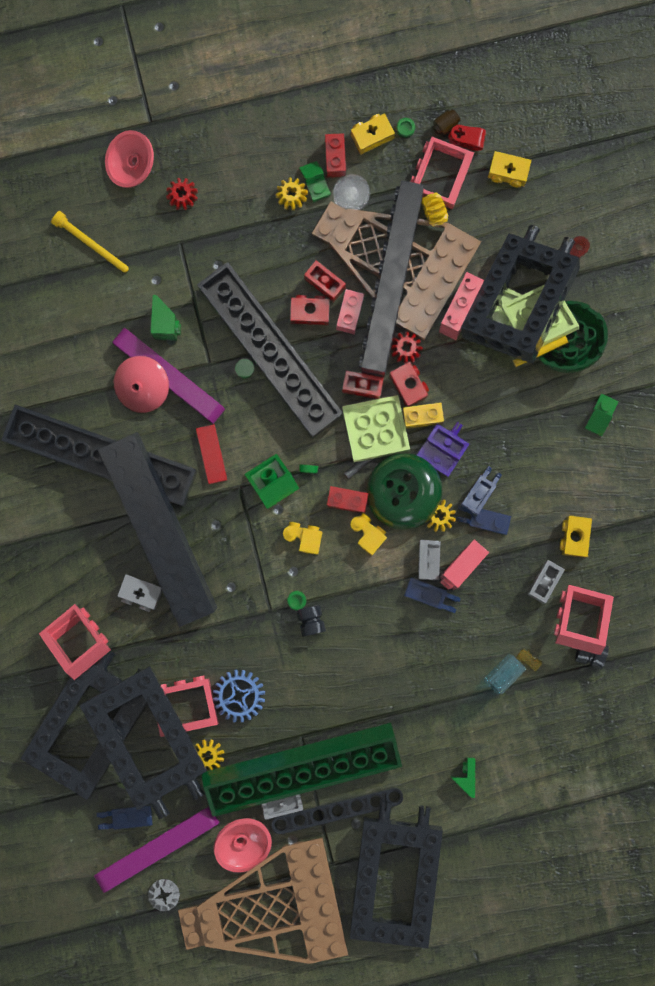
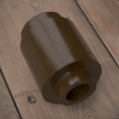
(445, 122)

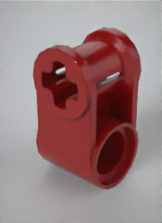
(470, 137)

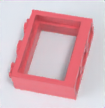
(451, 150)
(460, 305)
(463, 565)
(60, 627)
(575, 640)
(197, 681)

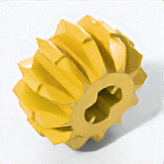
(291, 187)
(434, 209)
(447, 513)
(212, 761)

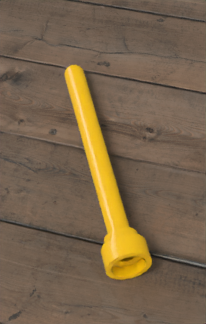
(61, 221)

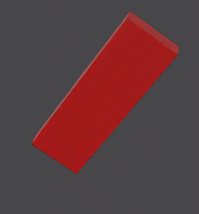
(211, 454)

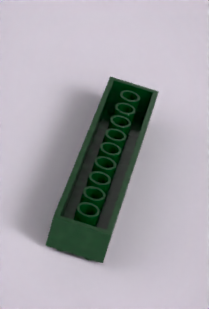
(301, 769)

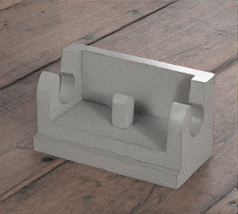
(429, 560)
(282, 806)

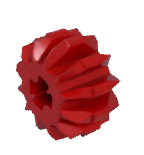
(189, 190)
(412, 351)

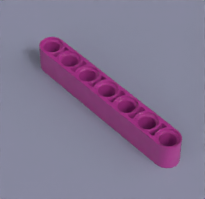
(178, 382)
(156, 849)

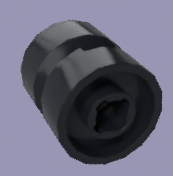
(311, 620)
(595, 660)

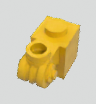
(372, 536)
(309, 538)

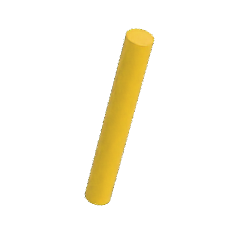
(544, 349)

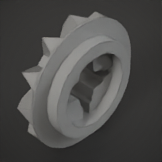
(167, 886)

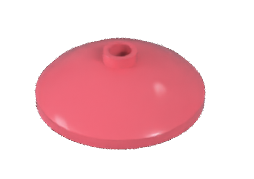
(122, 158)
(149, 377)
(243, 853)

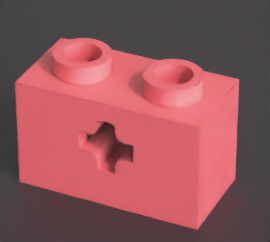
(350, 311)

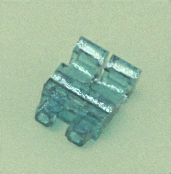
(506, 675)

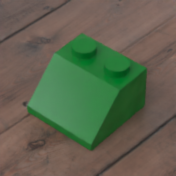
(163, 322)
(272, 481)

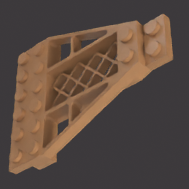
(435, 280)
(314, 901)

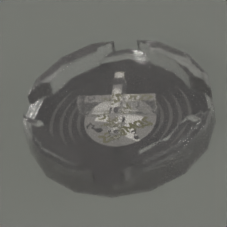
(351, 192)

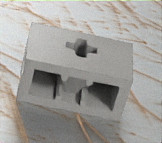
(545, 581)
(131, 585)

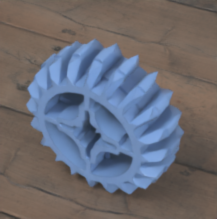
(246, 711)

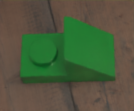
(315, 181)
(601, 415)
(467, 783)

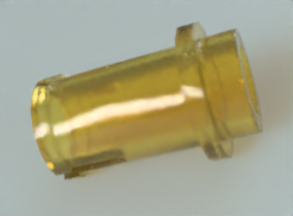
(529, 659)

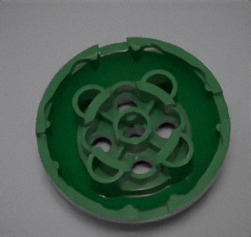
(592, 339)
(409, 512)

